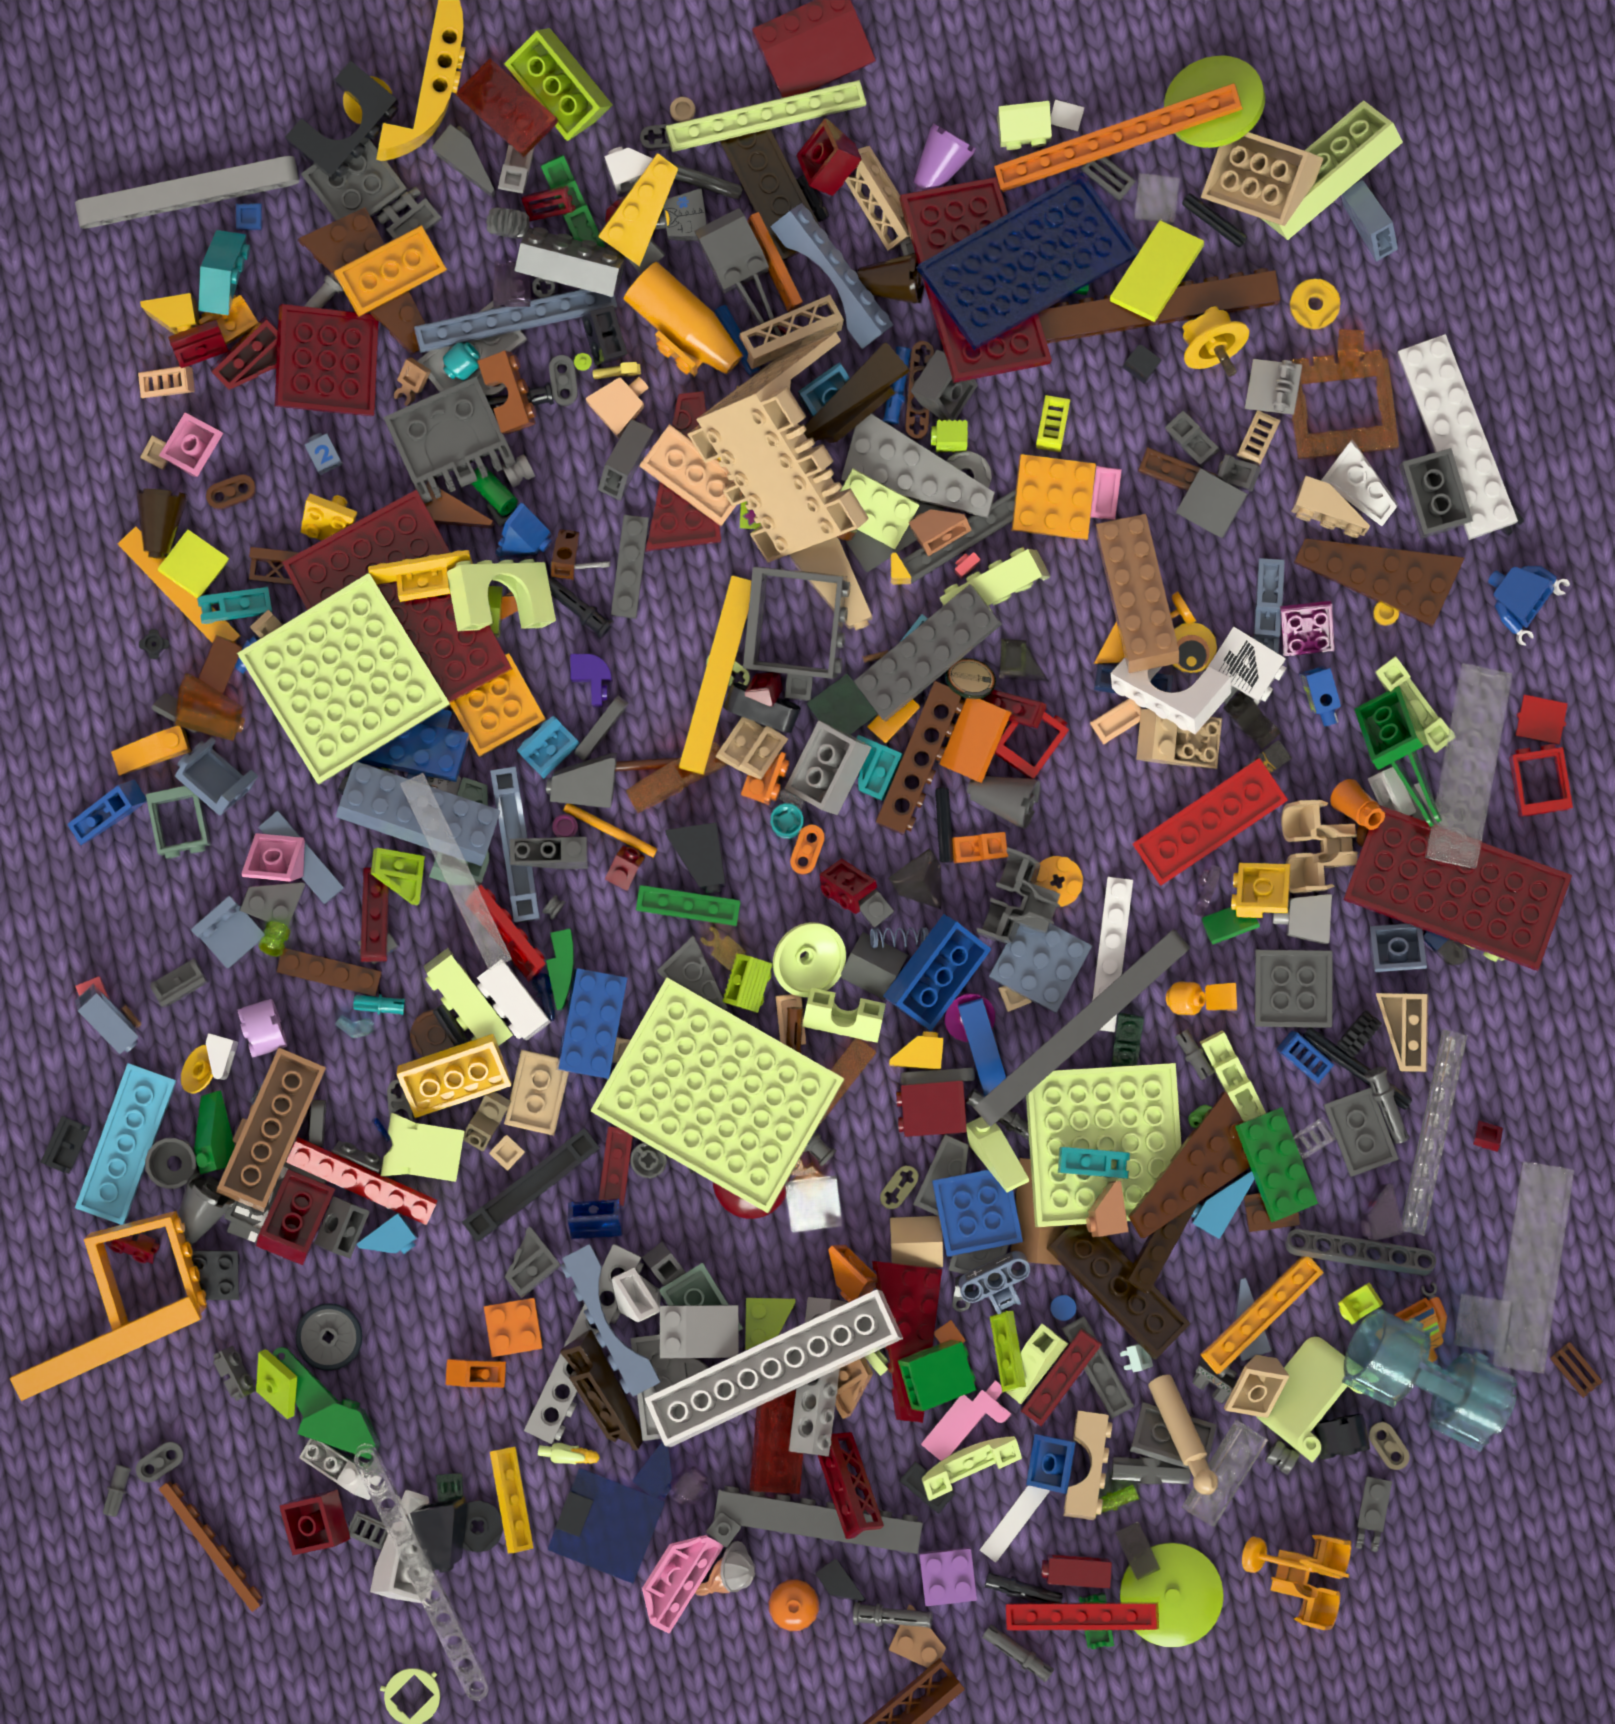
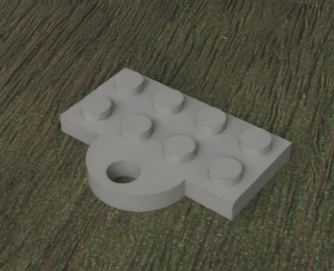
(486, 347)
(669, 1372)

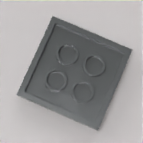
(365, 184)
(1293, 988)

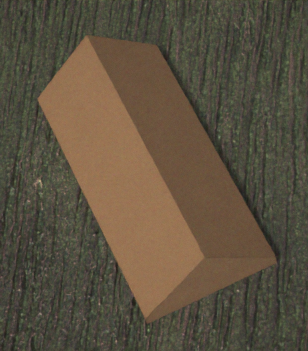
(1035, 1239)

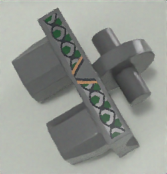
(1224, 1381)

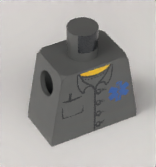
(683, 216)

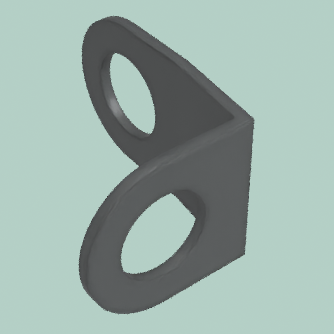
(957, 1295)

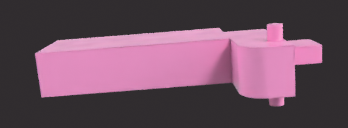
(962, 1419)

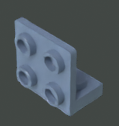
(228, 932)

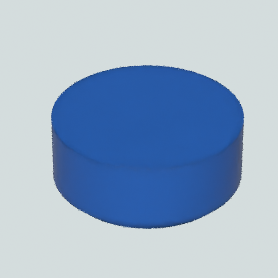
(1063, 1307)

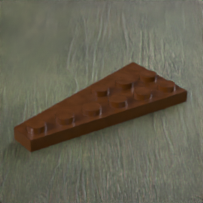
(349, 240)
(1398, 578)
(1199, 1167)

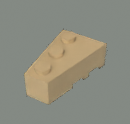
(1407, 1027)

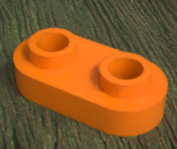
(806, 849)

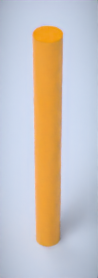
(610, 829)

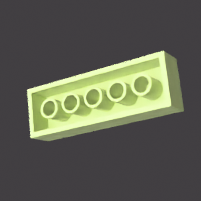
(1348, 153)

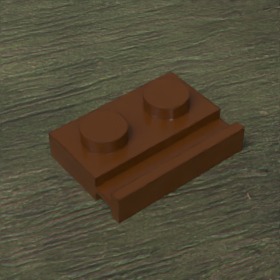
(1258, 1217)

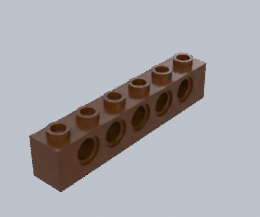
(939, 696)

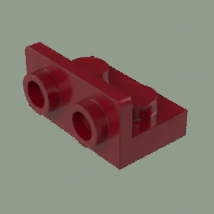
(846, 884)

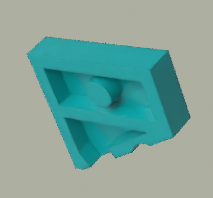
(878, 769)

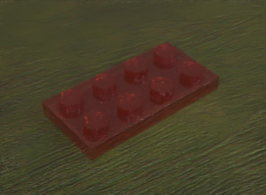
(506, 107)
(773, 1464)

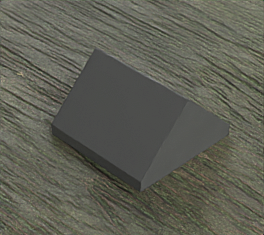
(873, 967)

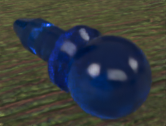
(542, 984)

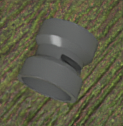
(1282, 1457)

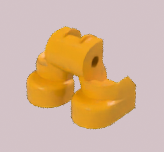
(1319, 1604)

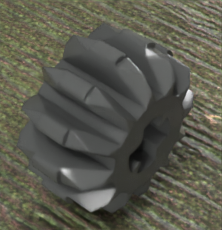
(507, 223)

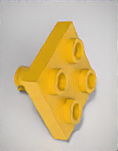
(326, 517)

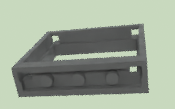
(755, 621)

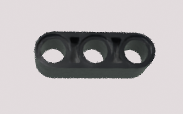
(780, 716)

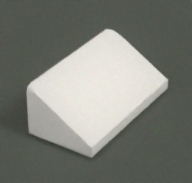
(1391, 792)

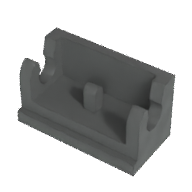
(179, 983)

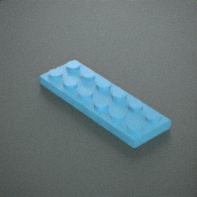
(125, 1144)

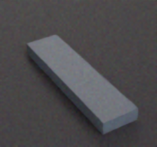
(315, 872)

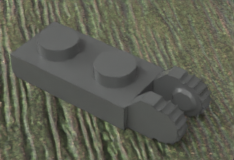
(1373, 1510)

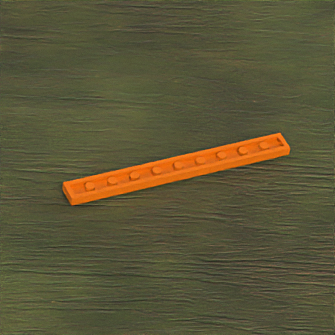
(1118, 137)

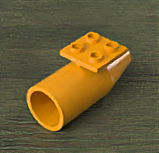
(684, 323)

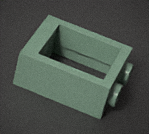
(171, 795)

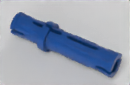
(894, 404)

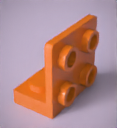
(767, 789)

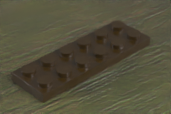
(765, 180)
(1102, 1272)

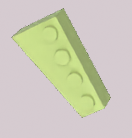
(1004, 577)
(465, 998)

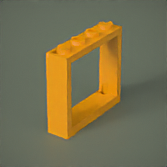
(104, 1274)

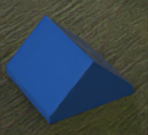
(1050, 1463)

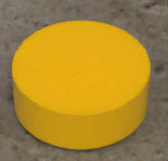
(1385, 615)

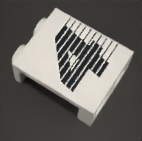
(1248, 665)

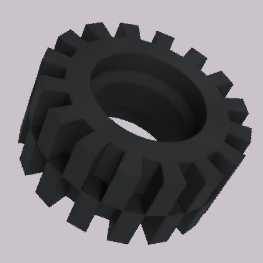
(1359, 1033)

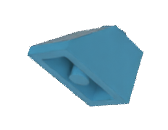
(390, 1237)

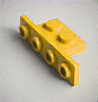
(419, 576)

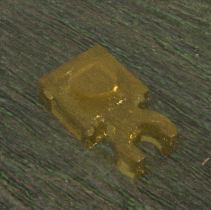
(724, 949)

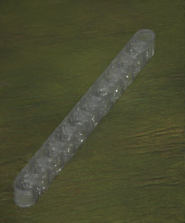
(421, 1584)

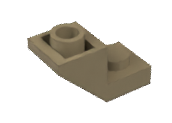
(486, 1120)

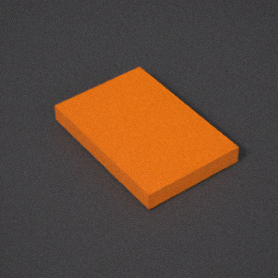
(975, 738)

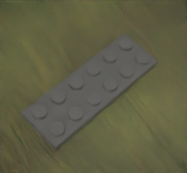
(927, 652)

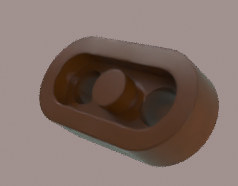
(231, 492)

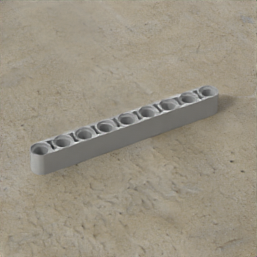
(187, 192)

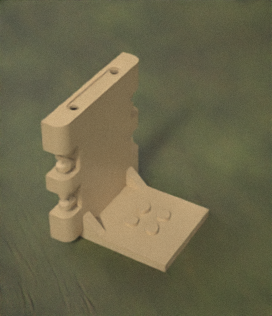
(774, 461)

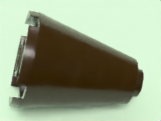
(894, 279)
(159, 519)

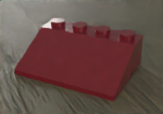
(813, 45)

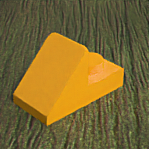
(1221, 997)

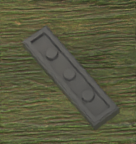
(1101, 1373)

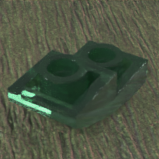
(1127, 1040)

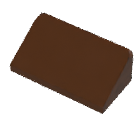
(220, 663)

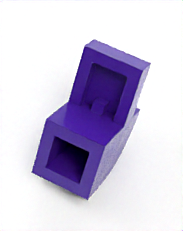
(594, 670)

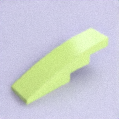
(1232, 1076)

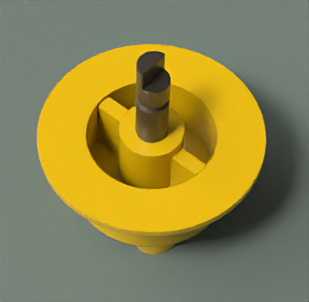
(1213, 340)

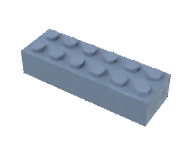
(378, 802)

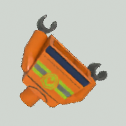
(1431, 1314)

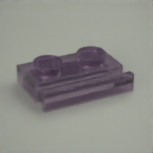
(511, 287)

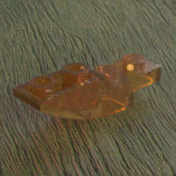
(669, 781)

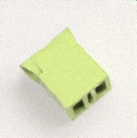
(422, 1150)

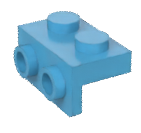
(548, 746)

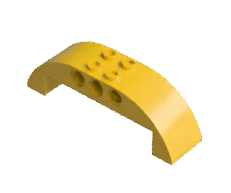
(432, 105)

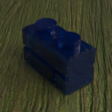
(595, 1219)

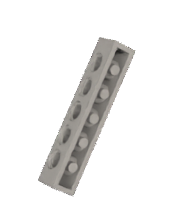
(815, 1400)

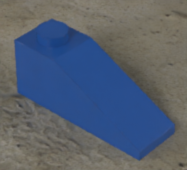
(107, 811)

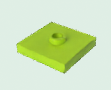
(276, 1383)

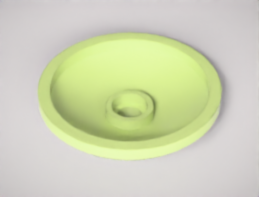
(820, 965)

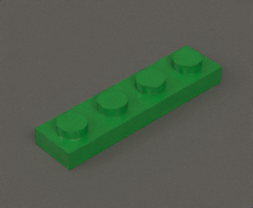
(688, 905)

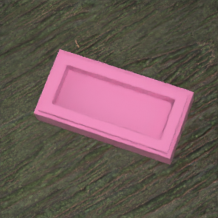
(1105, 493)

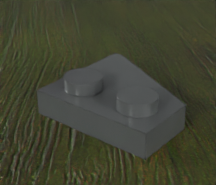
(531, 1264)

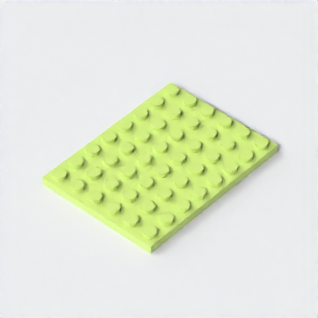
(717, 1095)

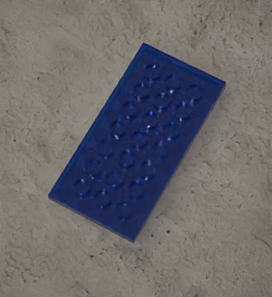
(1027, 260)

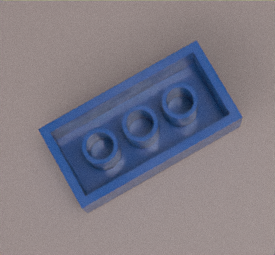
(937, 972)
(591, 1023)

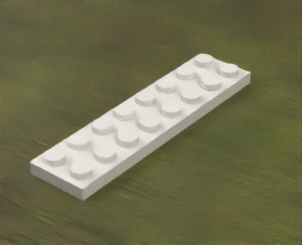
(1455, 425)

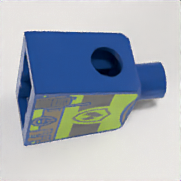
(1317, 683)

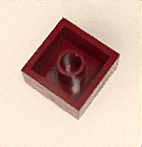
(314, 1522)

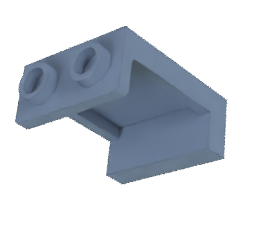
(213, 777)

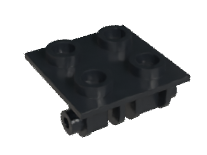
(218, 1273)

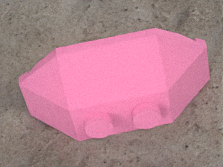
(677, 1579)

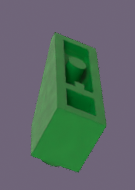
(213, 1134)

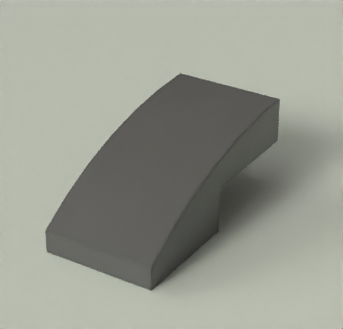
(1192, 439)

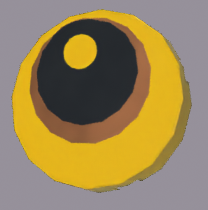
(1196, 647)

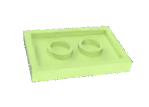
(885, 507)

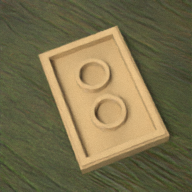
(536, 1093)

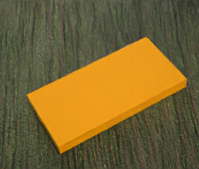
(390, 270)

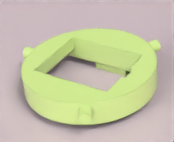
(398, 1681)

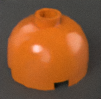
(793, 1605)

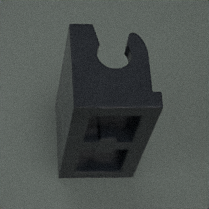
(65, 1144)

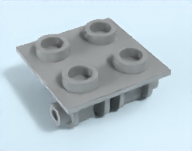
(1273, 386)

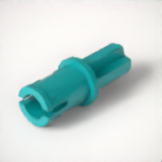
(379, 1004)

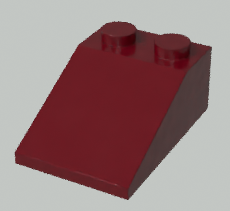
(295, 1217)

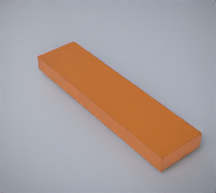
(776, 265)

